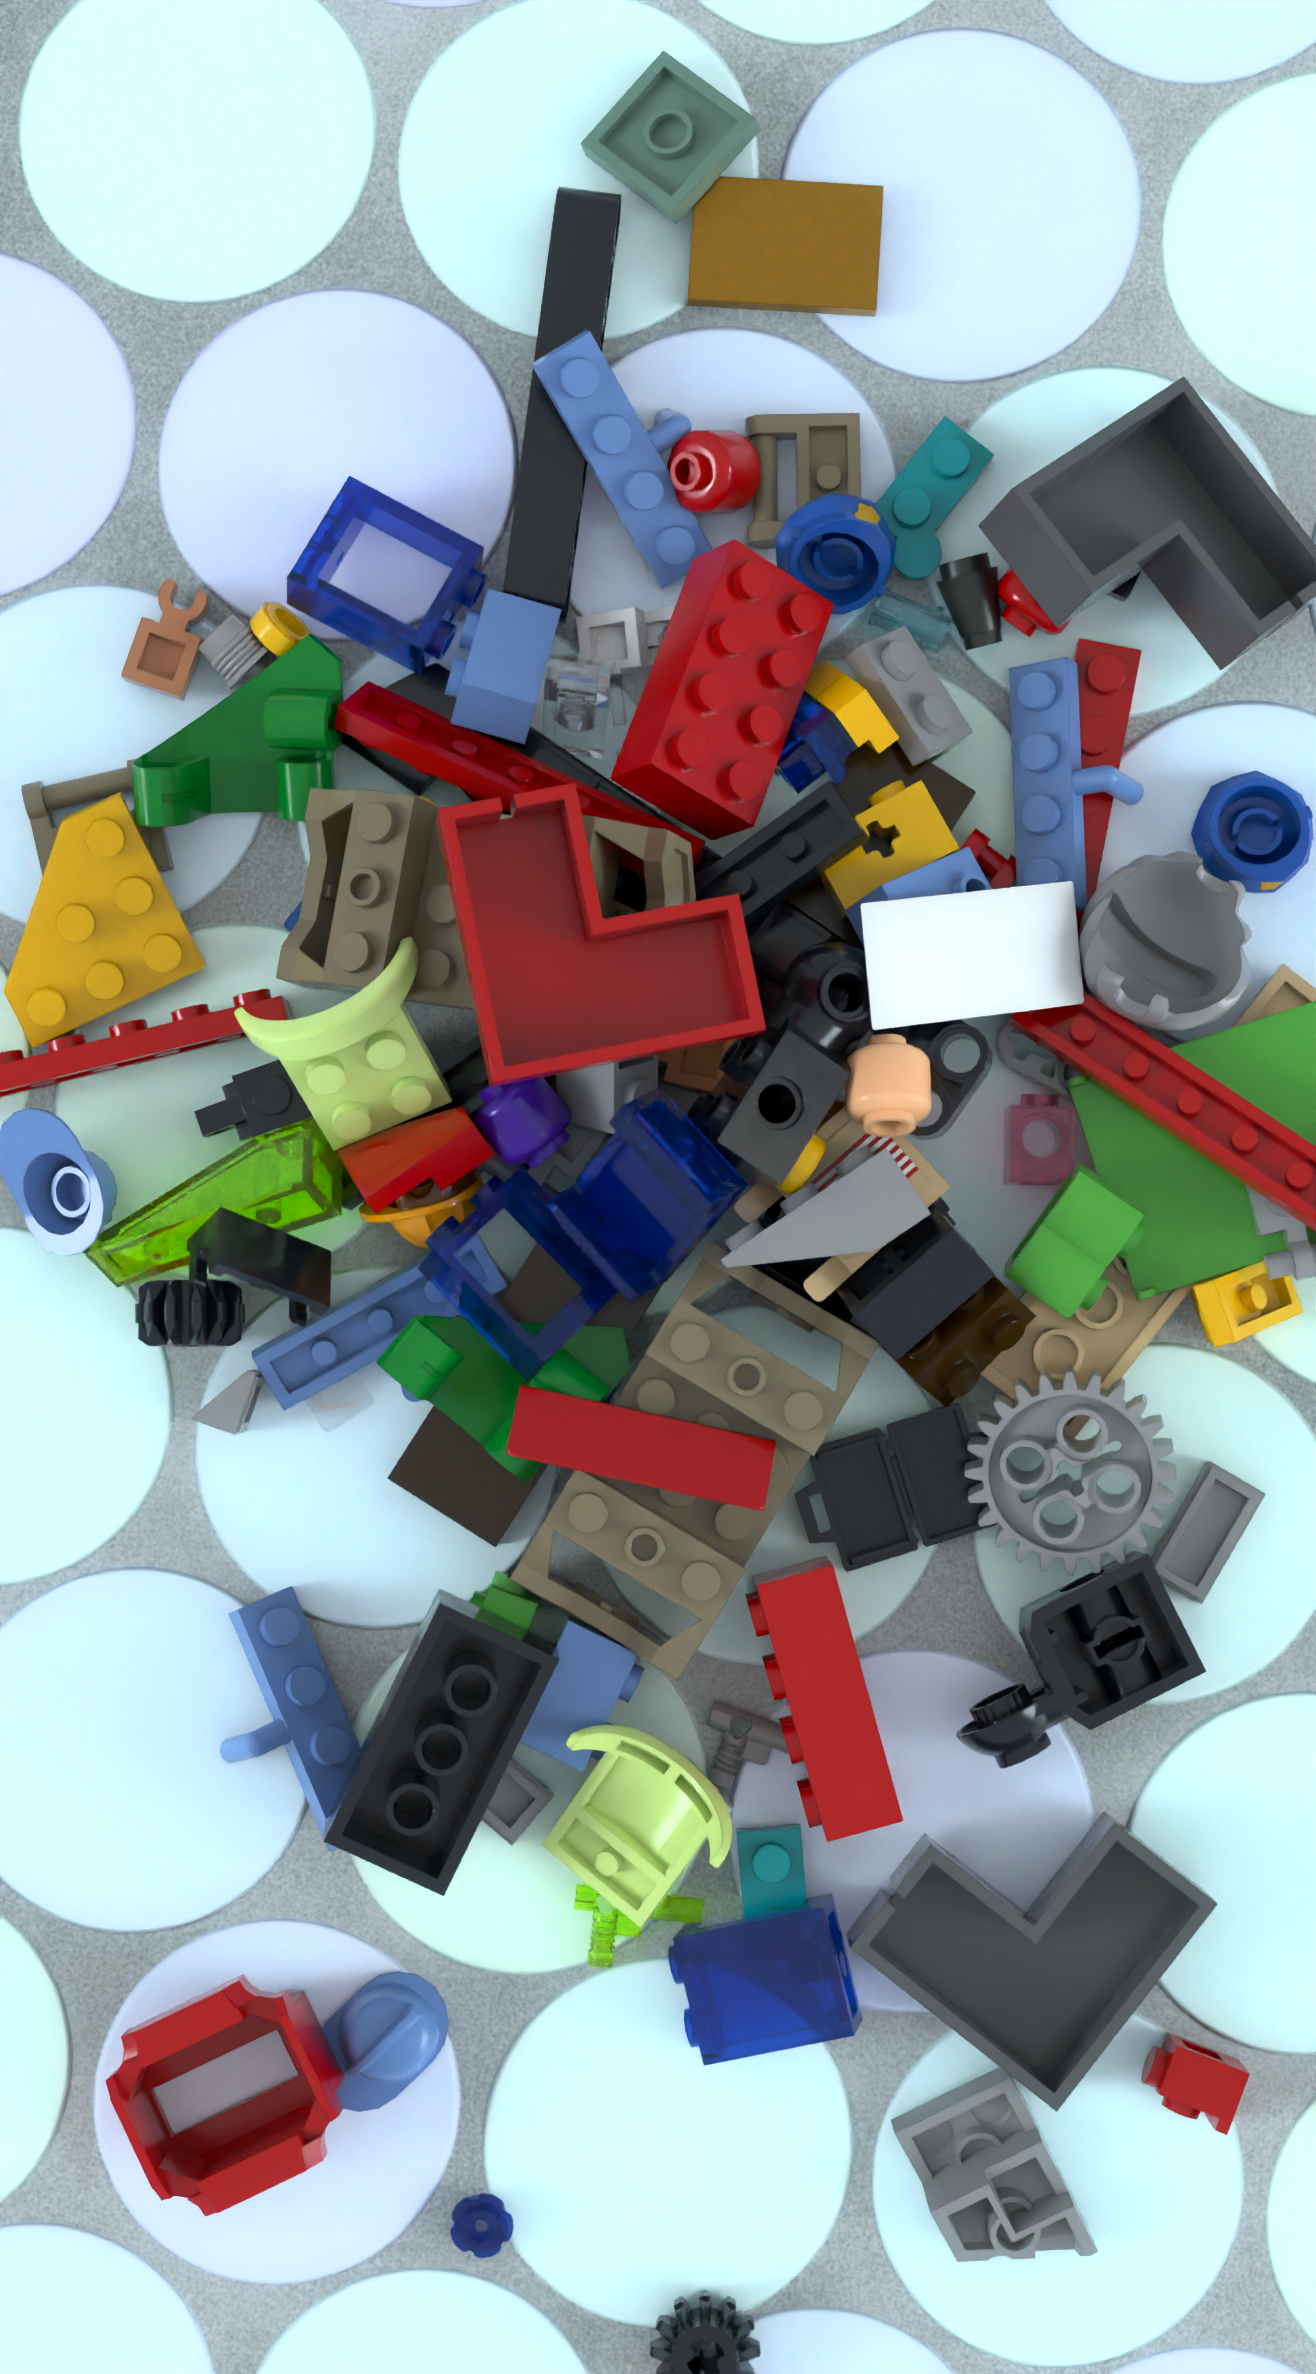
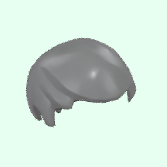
(1165, 943)

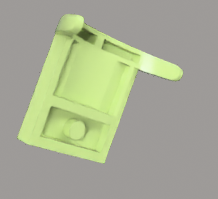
(359, 1060)
(638, 1819)

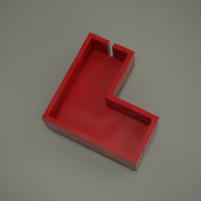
(559, 981)

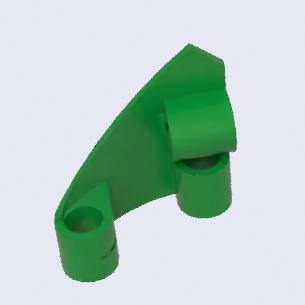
(251, 748)
(478, 1388)

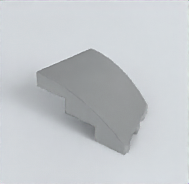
(991, 2173)

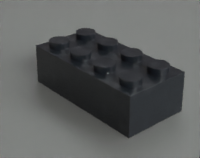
(441, 1742)

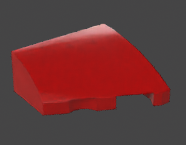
(409, 1153)

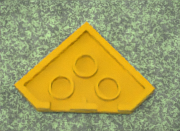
(97, 927)

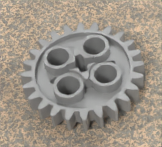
(1101, 1518)

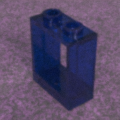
(313, 594)
(527, 1205)

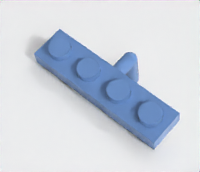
(625, 455)
(1050, 776)
(362, 1328)
(299, 1698)

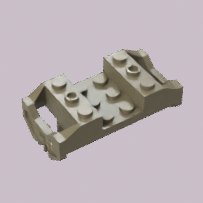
(384, 878)
(677, 1541)

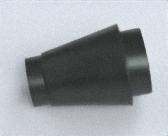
(972, 599)

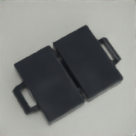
(875, 1495)

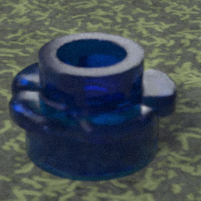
(485, 2208)

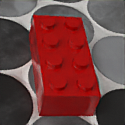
(723, 691)
(827, 1698)

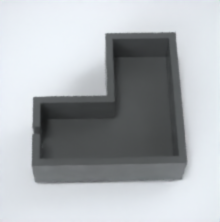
(1168, 499)
(1040, 1984)

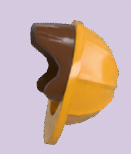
(426, 1207)

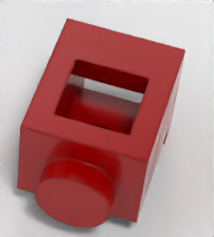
(1196, 2080)

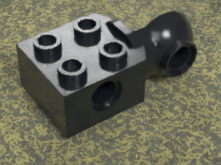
(789, 1067)
(1099, 1654)

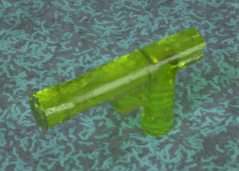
(616, 1923)

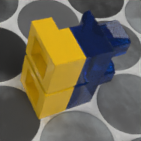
(828, 726)

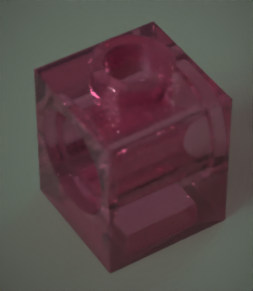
(1020, 1165)

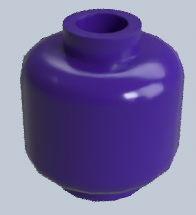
(523, 1121)

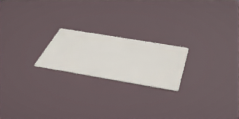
(971, 954)

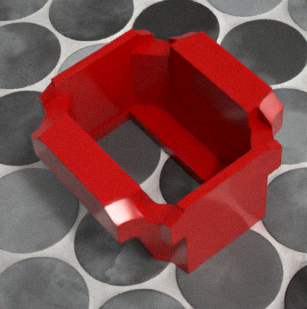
(250, 2142)

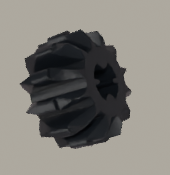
(188, 1315)
(716, 2325)

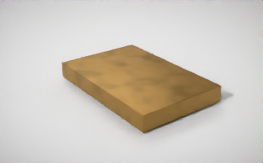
(786, 246)

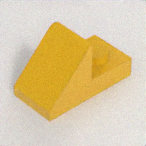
(1243, 1303)

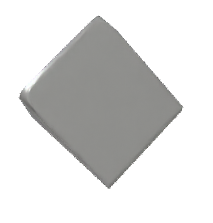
(234, 1405)

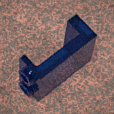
(647, 1195)
(766, 1982)

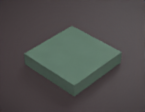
(670, 137)

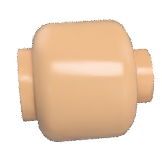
(888, 1086)

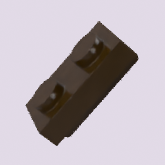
(967, 1341)

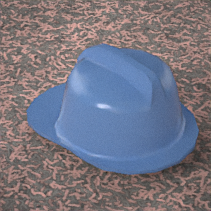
(55, 1181)
(386, 2038)

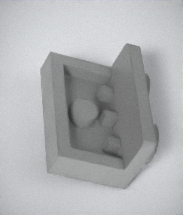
(909, 695)

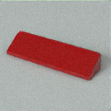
(641, 1447)

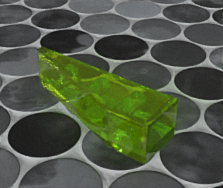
(275, 1179)

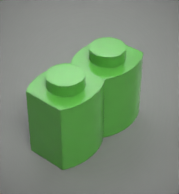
(1076, 1241)

